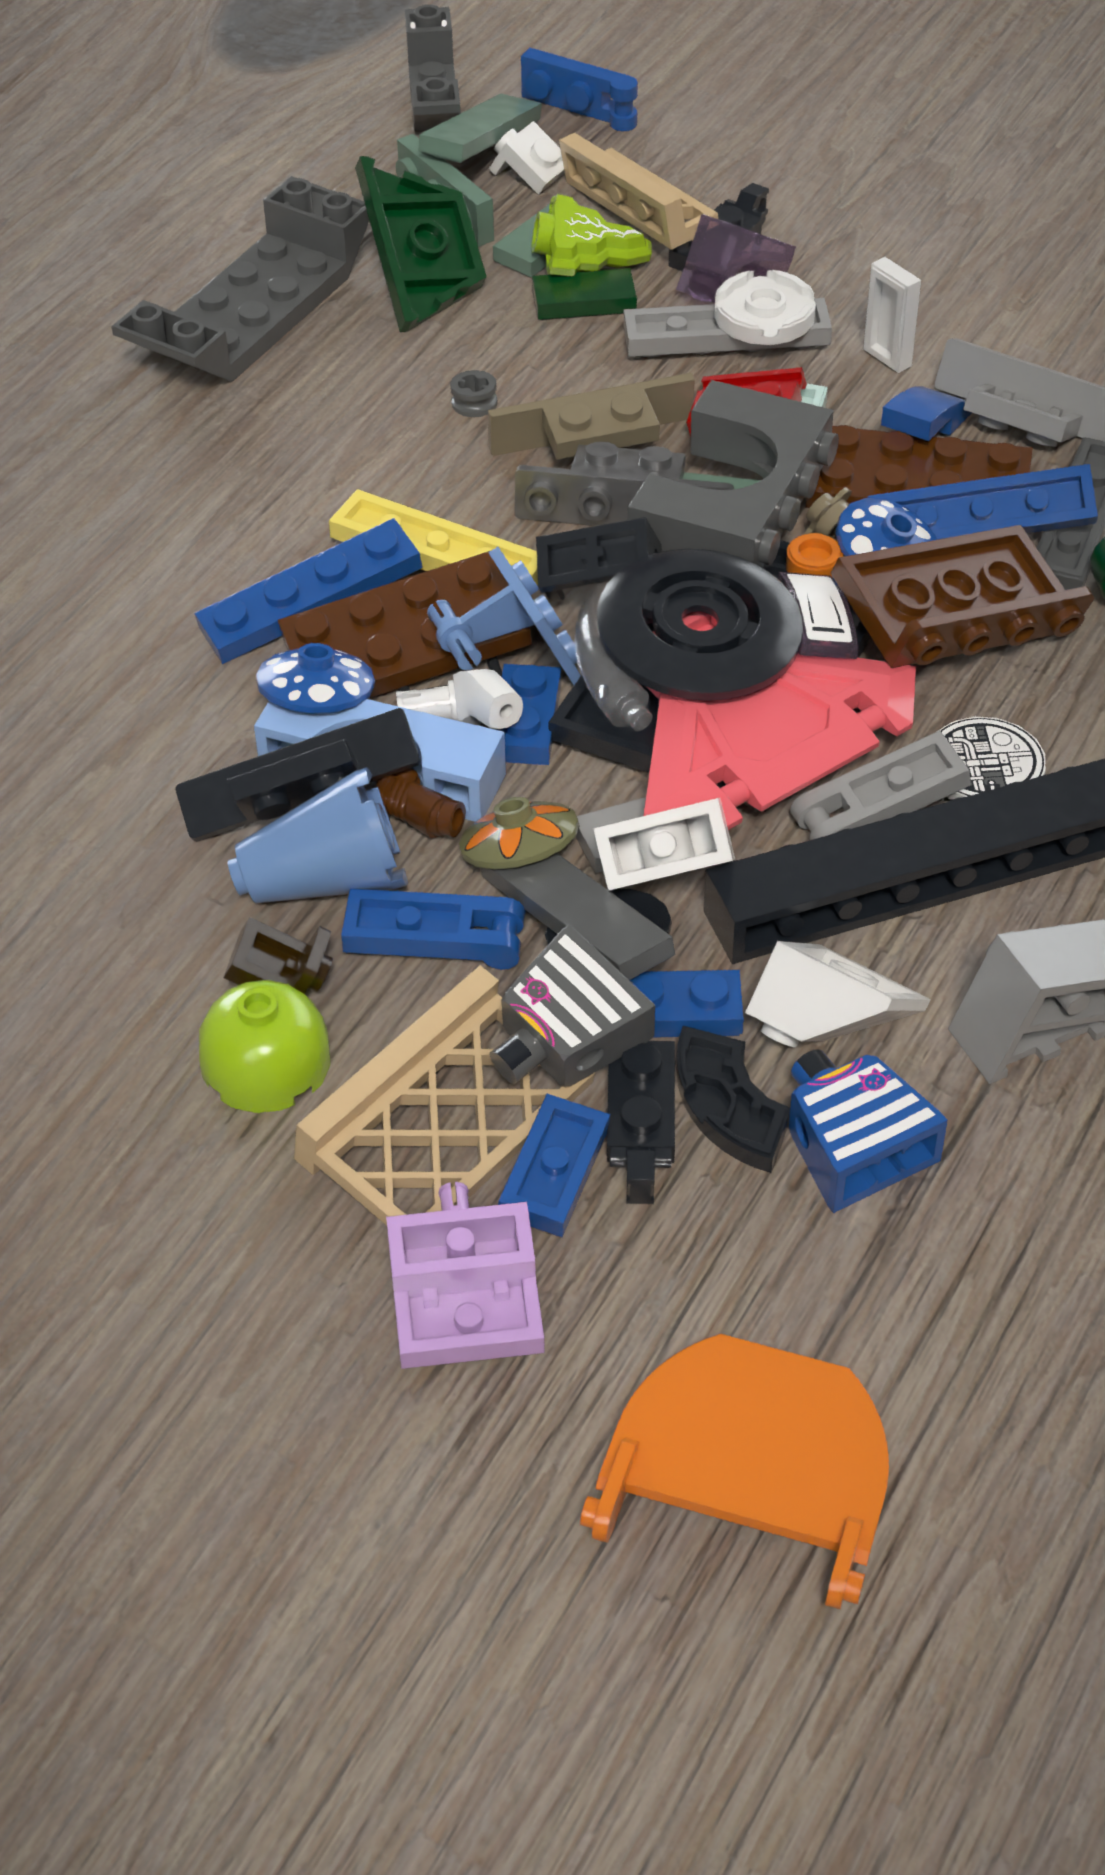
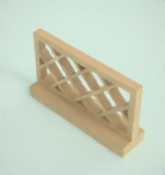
(394, 1080)

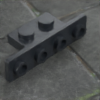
(292, 775)

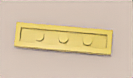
(435, 538)

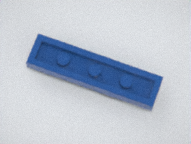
(1031, 499)
(347, 569)

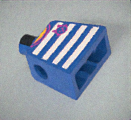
(860, 1127)

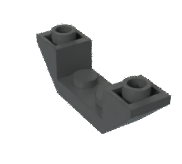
(431, 66)

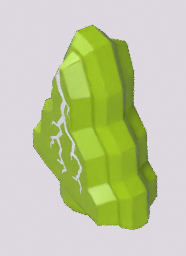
(583, 240)

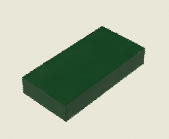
(584, 294)

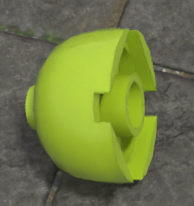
(263, 1046)

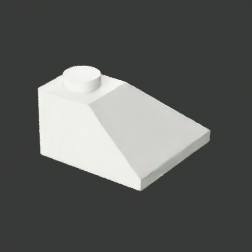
(823, 995)

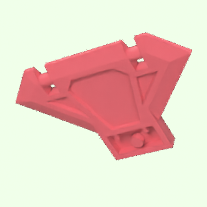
(774, 737)

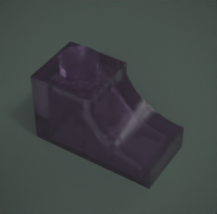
(725, 250)

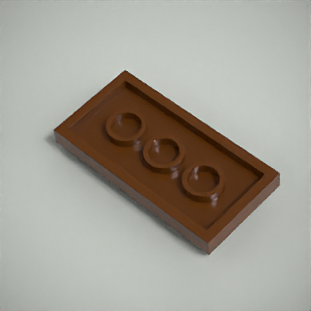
(895, 461)
(392, 626)

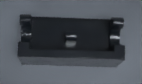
(591, 554)

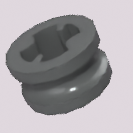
(473, 393)

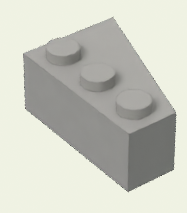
(1033, 995)

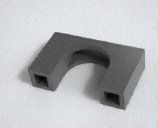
(752, 430)

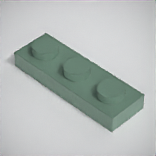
(439, 171)

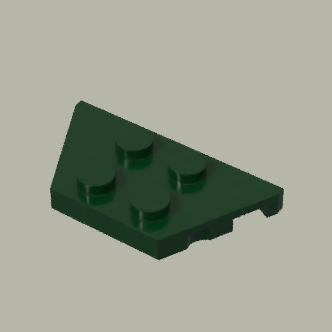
(421, 242)

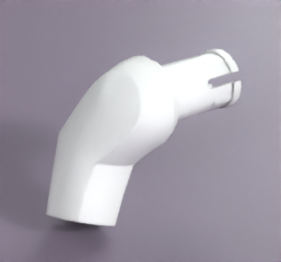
(469, 698)

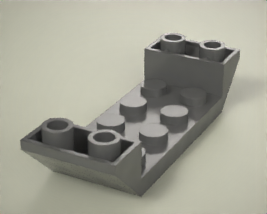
(265, 290)

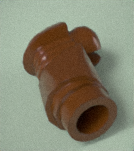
(421, 806)

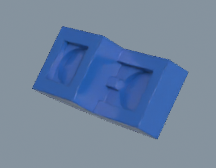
(924, 412)

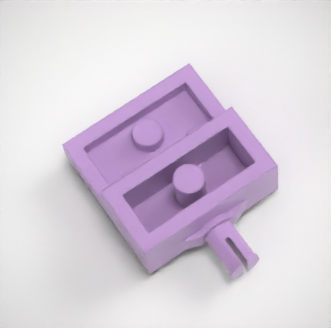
(464, 1282)

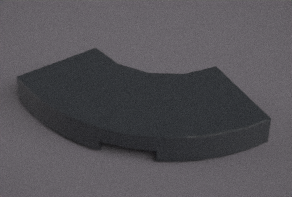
(725, 1100)

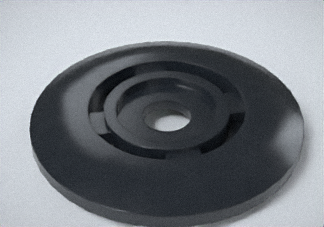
(690, 663)

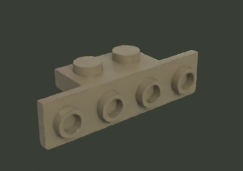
(613, 415)

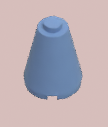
(322, 847)

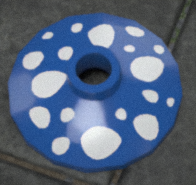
(879, 525)
(315, 679)

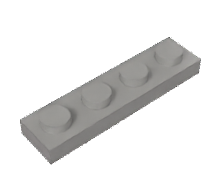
(696, 331)

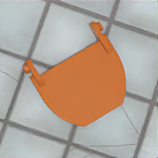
(754, 1444)

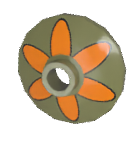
(518, 834)

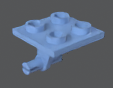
(502, 614)

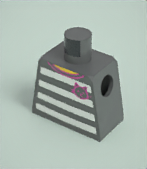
(570, 1014)

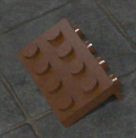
(958, 596)

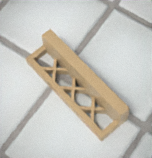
(631, 191)

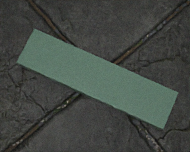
(478, 127)

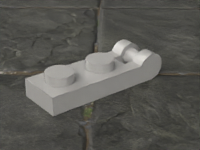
(884, 787)

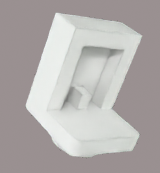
(531, 156)

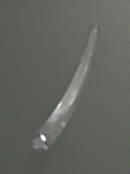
(614, 692)

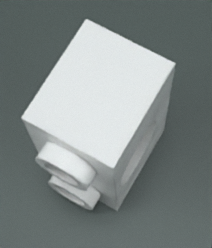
(664, 844)

